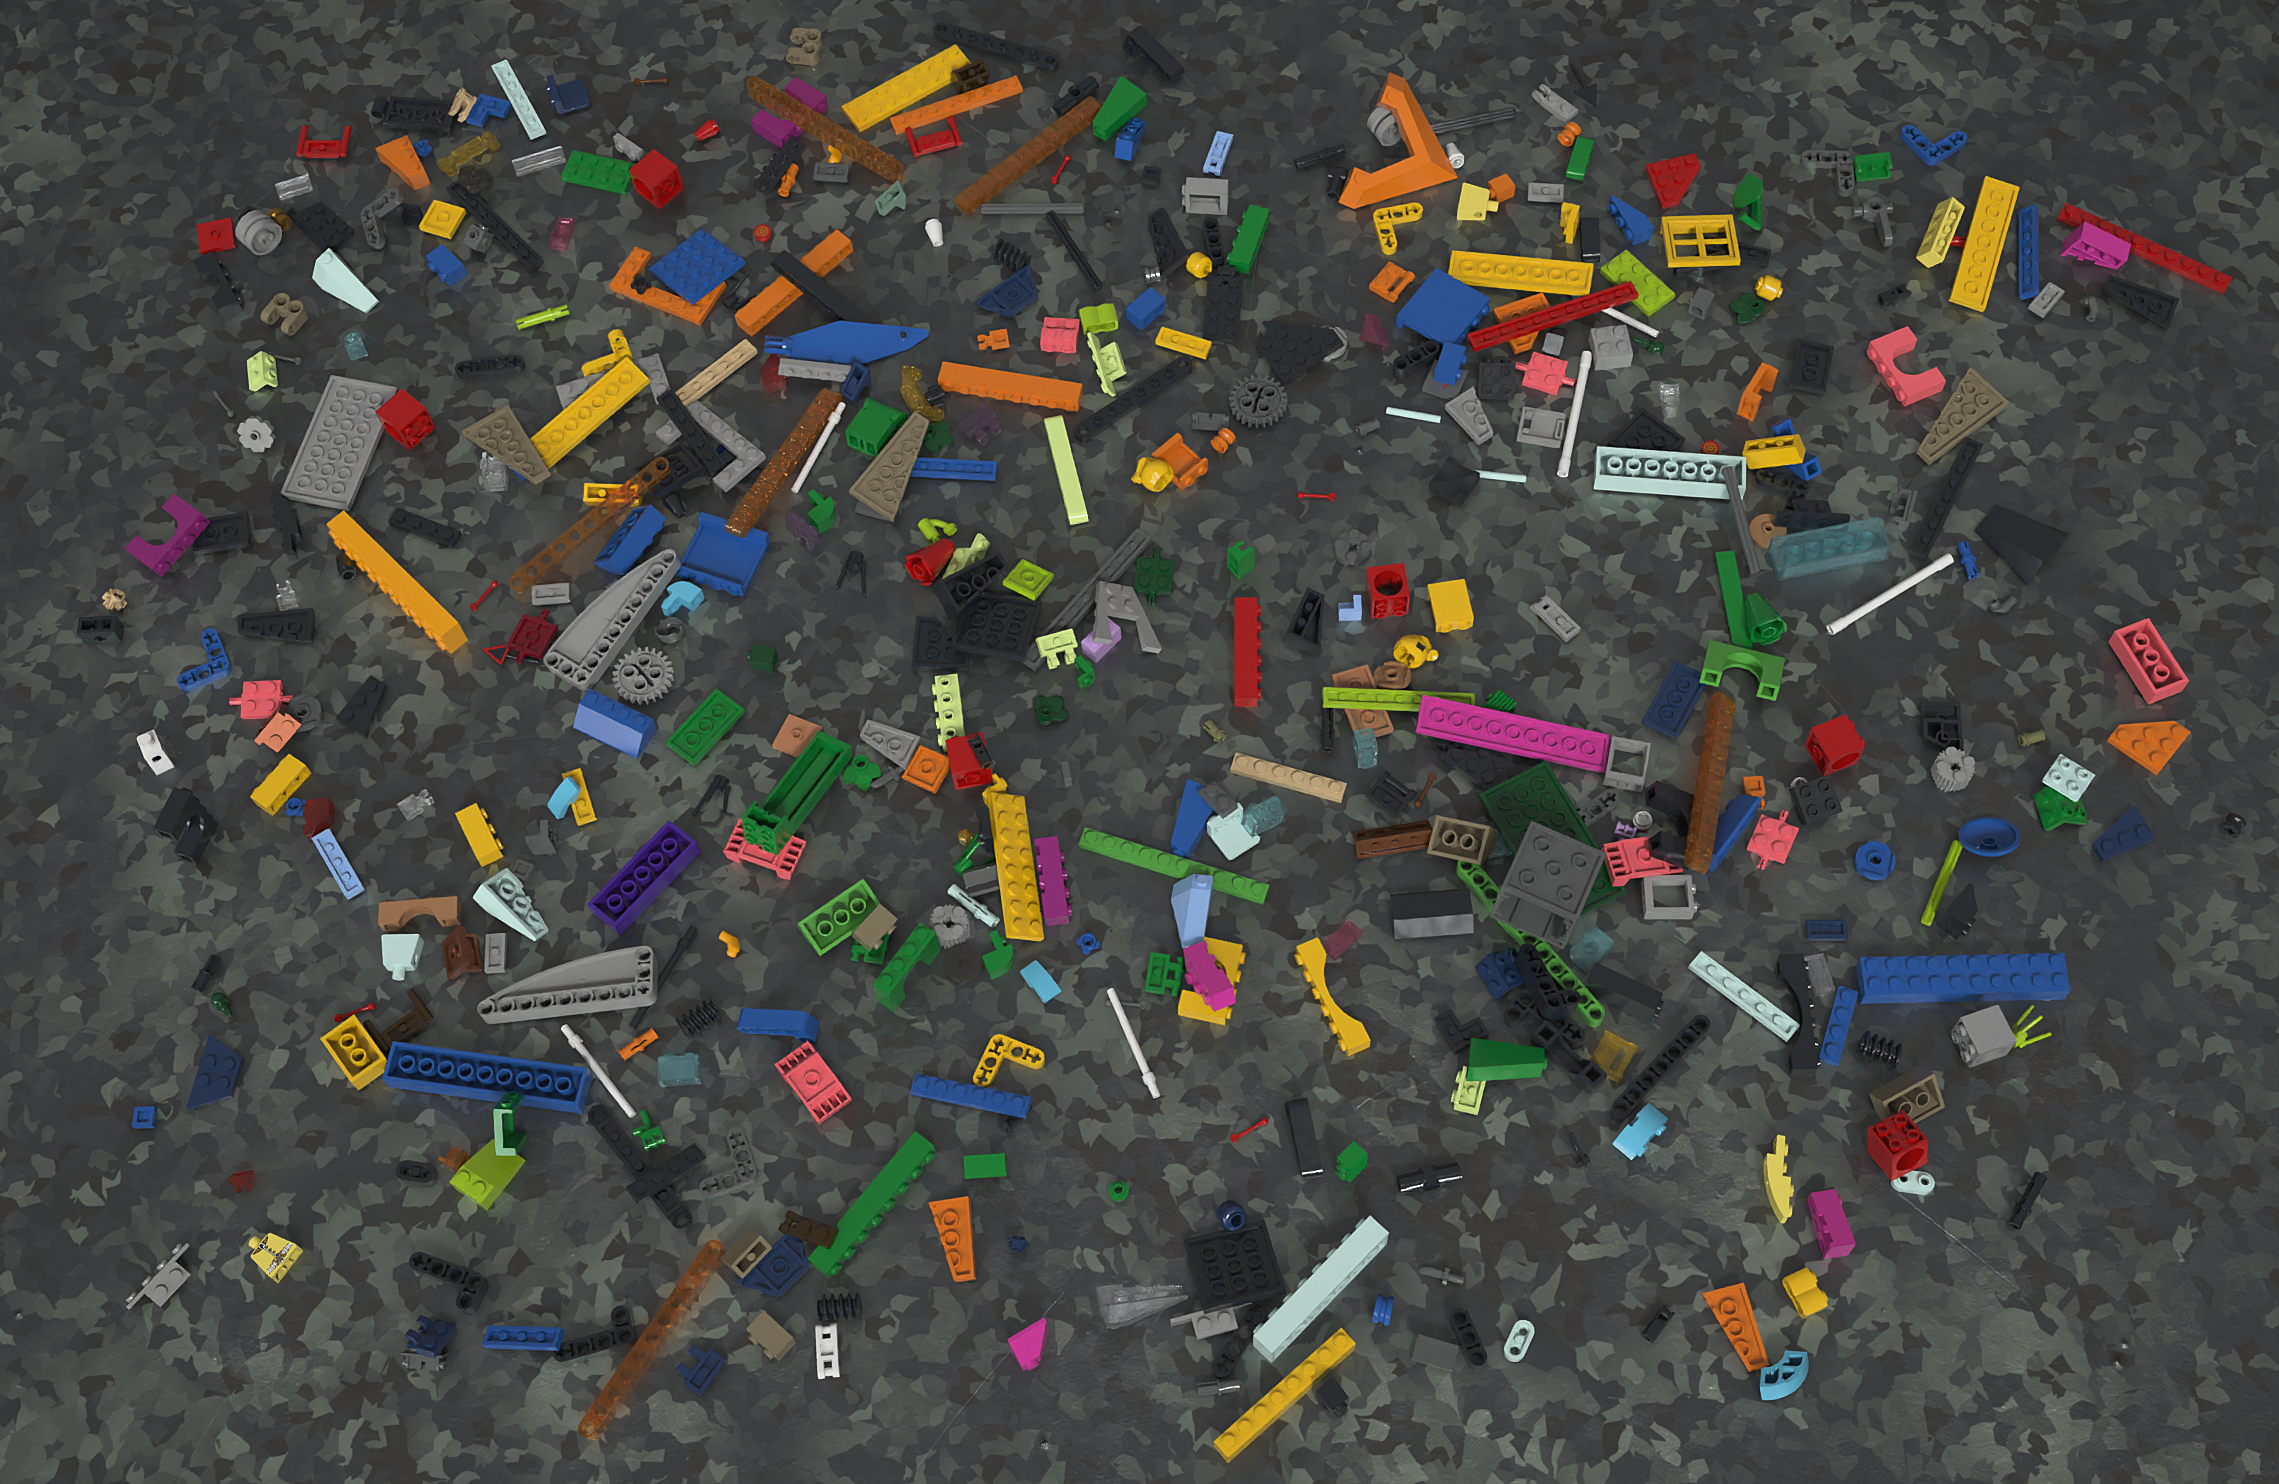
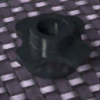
(637, 282)

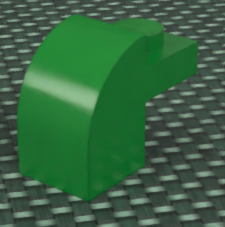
(823, 513)
(1000, 960)

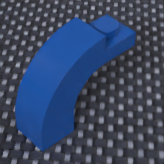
(1810, 465)

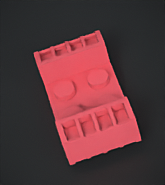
(1631, 860)
(783, 863)
(813, 1082)

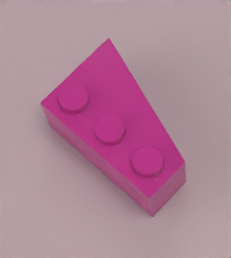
(2096, 245)
(1206, 978)
(1830, 1224)

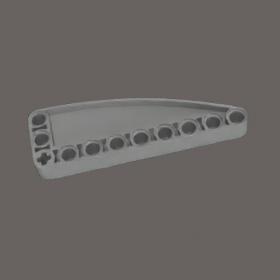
(595, 627)
(589, 978)

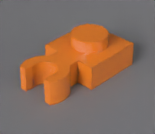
(998, 339)
(1754, 787)

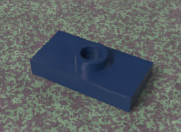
(1826, 930)

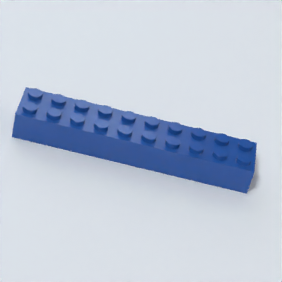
(1962, 978)
(487, 1077)

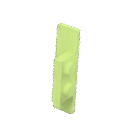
(1108, 361)
(966, 556)

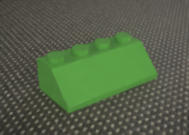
(838, 917)

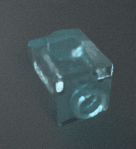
(355, 346)

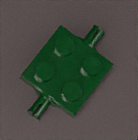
(1154, 576)

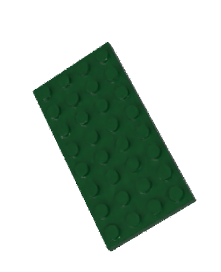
(1542, 799)

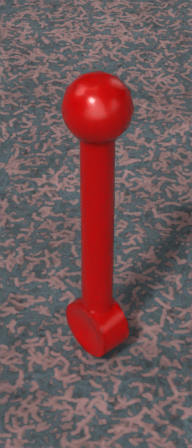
(1054, 180)
(1331, 496)
(474, 607)
(338, 1017)
(1234, 1137)

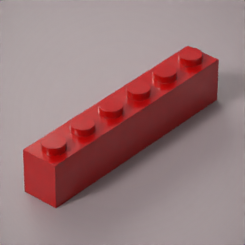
(1245, 652)

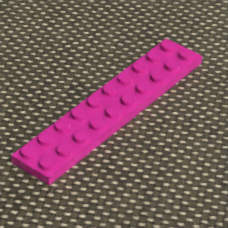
(1513, 734)

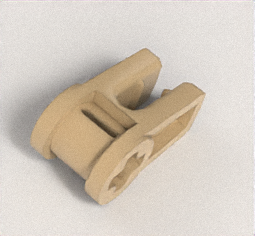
(464, 100)

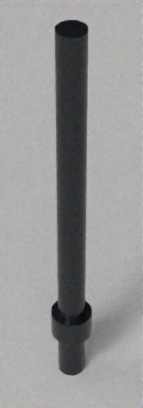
(683, 945)

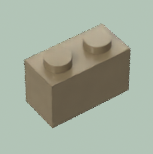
(875, 927)
(746, 1252)
(770, 1336)

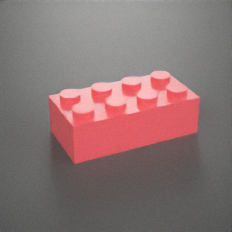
(2148, 661)

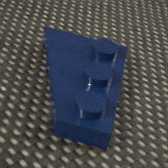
(2123, 836)

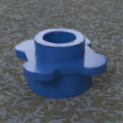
(422, 148)
(292, 803)
(1088, 937)

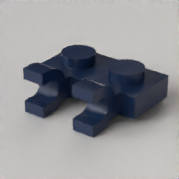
(435, 1337)
(704, 1372)

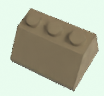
(1462, 840)
(1913, 1092)

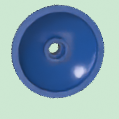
(1989, 836)

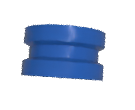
(1383, 1309)

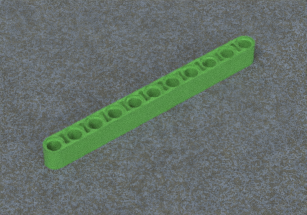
(1552, 959)

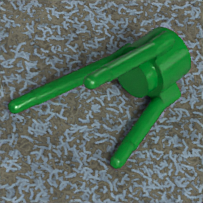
(964, 862)

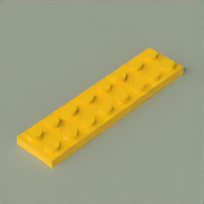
(904, 89)
(1984, 244)
(1521, 273)
(588, 411)
(1015, 867)

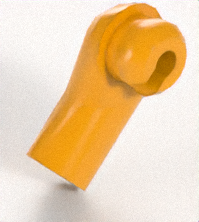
(835, 156)
(732, 943)

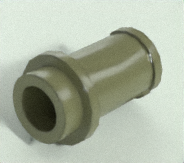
(1217, 734)
(2026, 739)

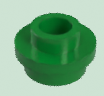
(1118, 1196)

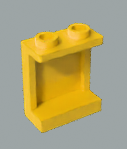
(1450, 605)

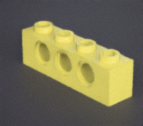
(1940, 232)

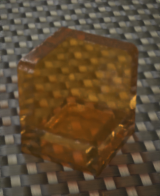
(454, 1159)

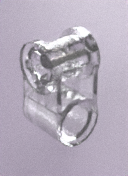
(1669, 399)

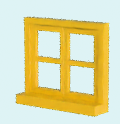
(1699, 225)

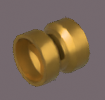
(280, 218)

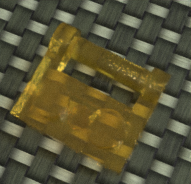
(1607, 1052)

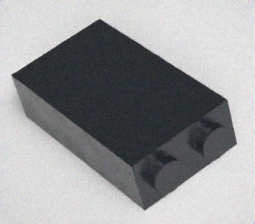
(1624, 993)

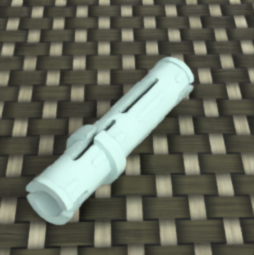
(979, 911)

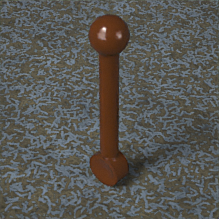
(637, 81)
(1432, 777)

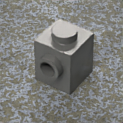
(1701, 303)

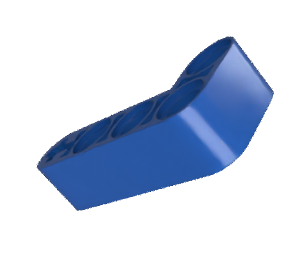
(779, 1022)

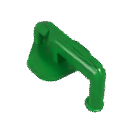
(1750, 192)

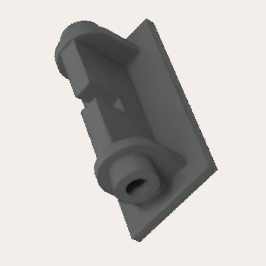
(1210, 421)
(416, 1360)

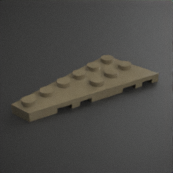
(1964, 413)
(507, 441)
(888, 475)

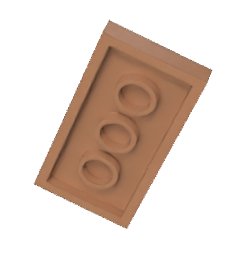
(1363, 718)

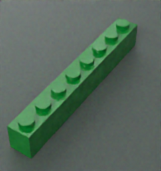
(873, 1203)

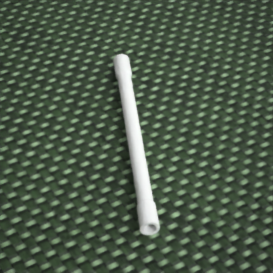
(1564, 464)
(1843, 622)

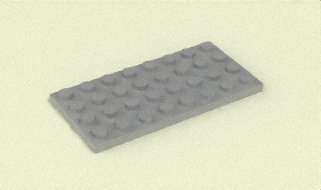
(338, 444)

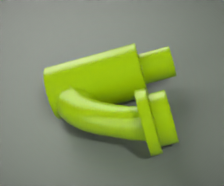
(928, 528)

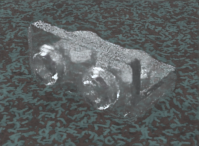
(494, 474)

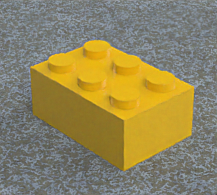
(355, 1052)

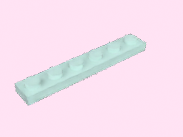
(518, 99)
(1744, 996)

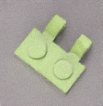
(1056, 643)

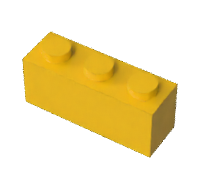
(1774, 451)
(597, 493)
(280, 784)
(480, 834)

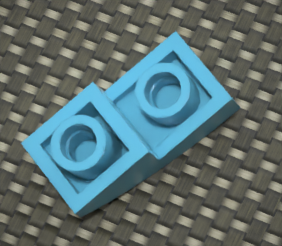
(563, 796)
(1040, 980)

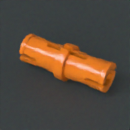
(788, 180)
(638, 1044)

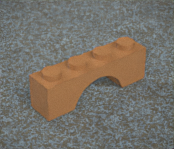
(395, 914)

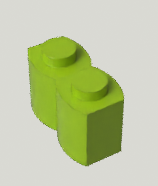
(1098, 318)

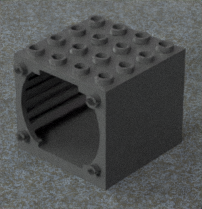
(1547, 885)

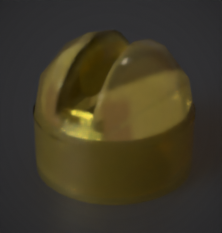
(964, 837)

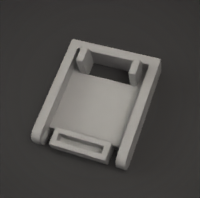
(1545, 427)

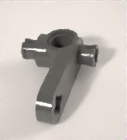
(1876, 211)

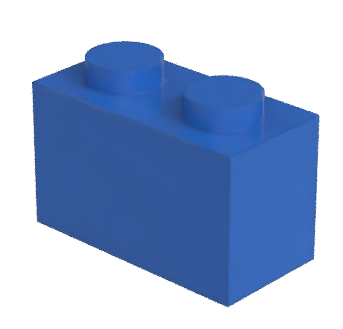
(446, 265)
(1145, 308)
(1450, 363)

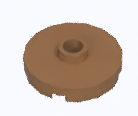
(1759, 533)
(1392, 676)

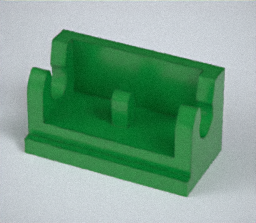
(1872, 166)
(1240, 561)
(985, 1166)

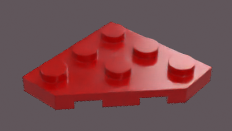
(1672, 178)

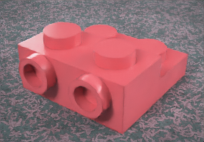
(1060, 335)

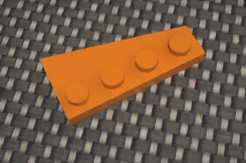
(956, 1234)
(1737, 1320)

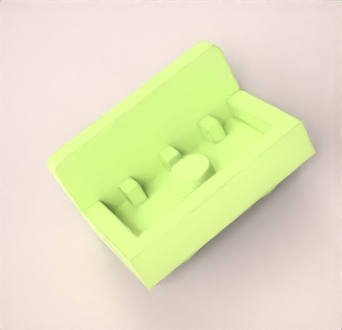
(261, 371)
(1468, 1095)

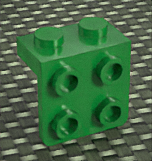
(2058, 809)

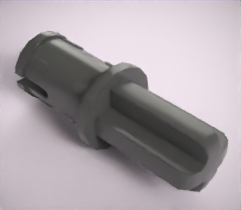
(1218, 1387)

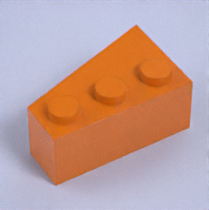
(404, 161)

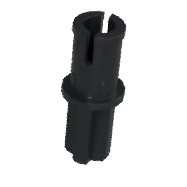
(206, 973)

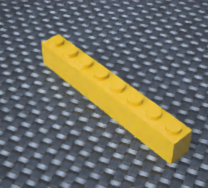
(1284, 1395)

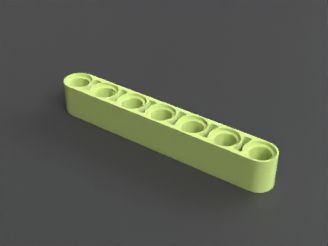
(1066, 470)

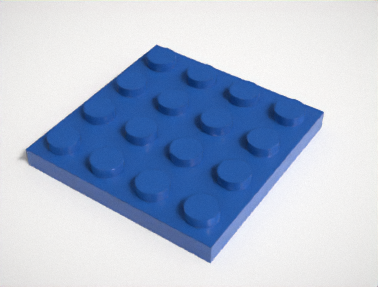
(697, 266)

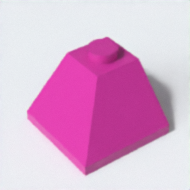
(1029, 1344)

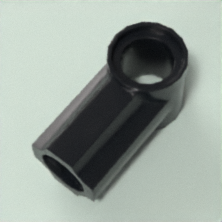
(1336, 178)

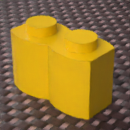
(1804, 1292)

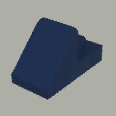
(857, 378)

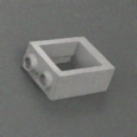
(1209, 187)
(1622, 780)
(1652, 912)

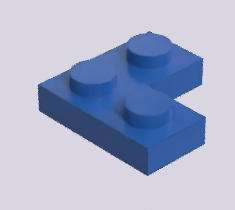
(486, 106)

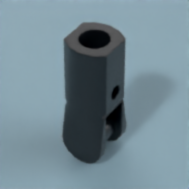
(1893, 295)
(980, 753)
(1011, 1127)
(1656, 1326)

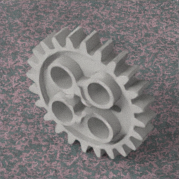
(657, 665)

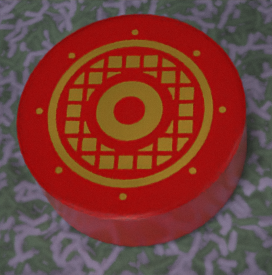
(762, 233)
(1710, 447)

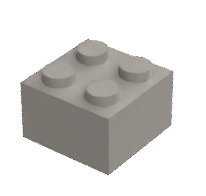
(1610, 347)

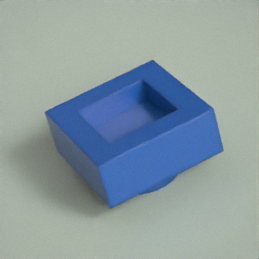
(144, 1117)

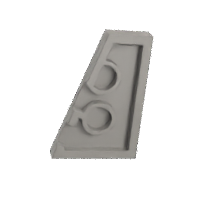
(1469, 415)
(891, 742)

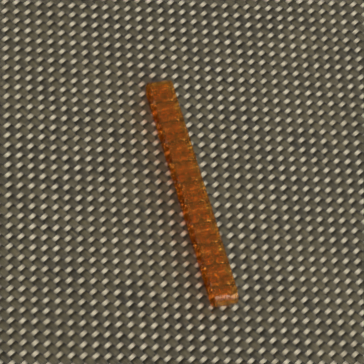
(773, 98)
(1028, 156)
(782, 463)
(580, 526)
(1709, 783)
(651, 1350)

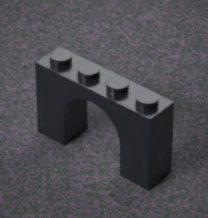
(1678, 807)
(186, 812)

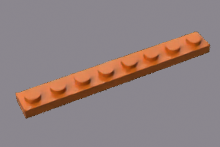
(956, 104)

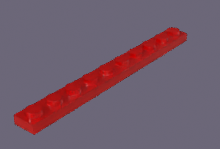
(2150, 250)
(1552, 316)

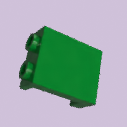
(506, 1139)

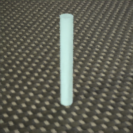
(1413, 414)
(1502, 476)

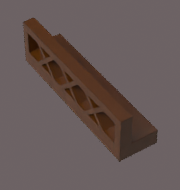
(1392, 839)

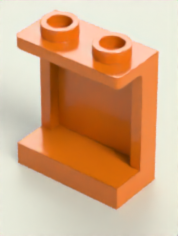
(1750, 400)
(1184, 462)

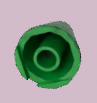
(1763, 620)

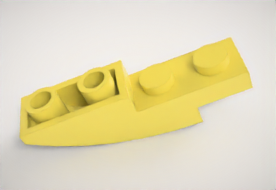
(1777, 1184)

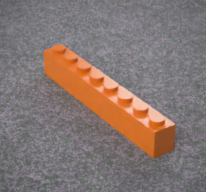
(782, 292)
(1010, 386)

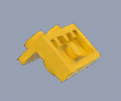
(1569, 220)

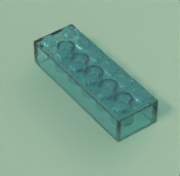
(1829, 548)

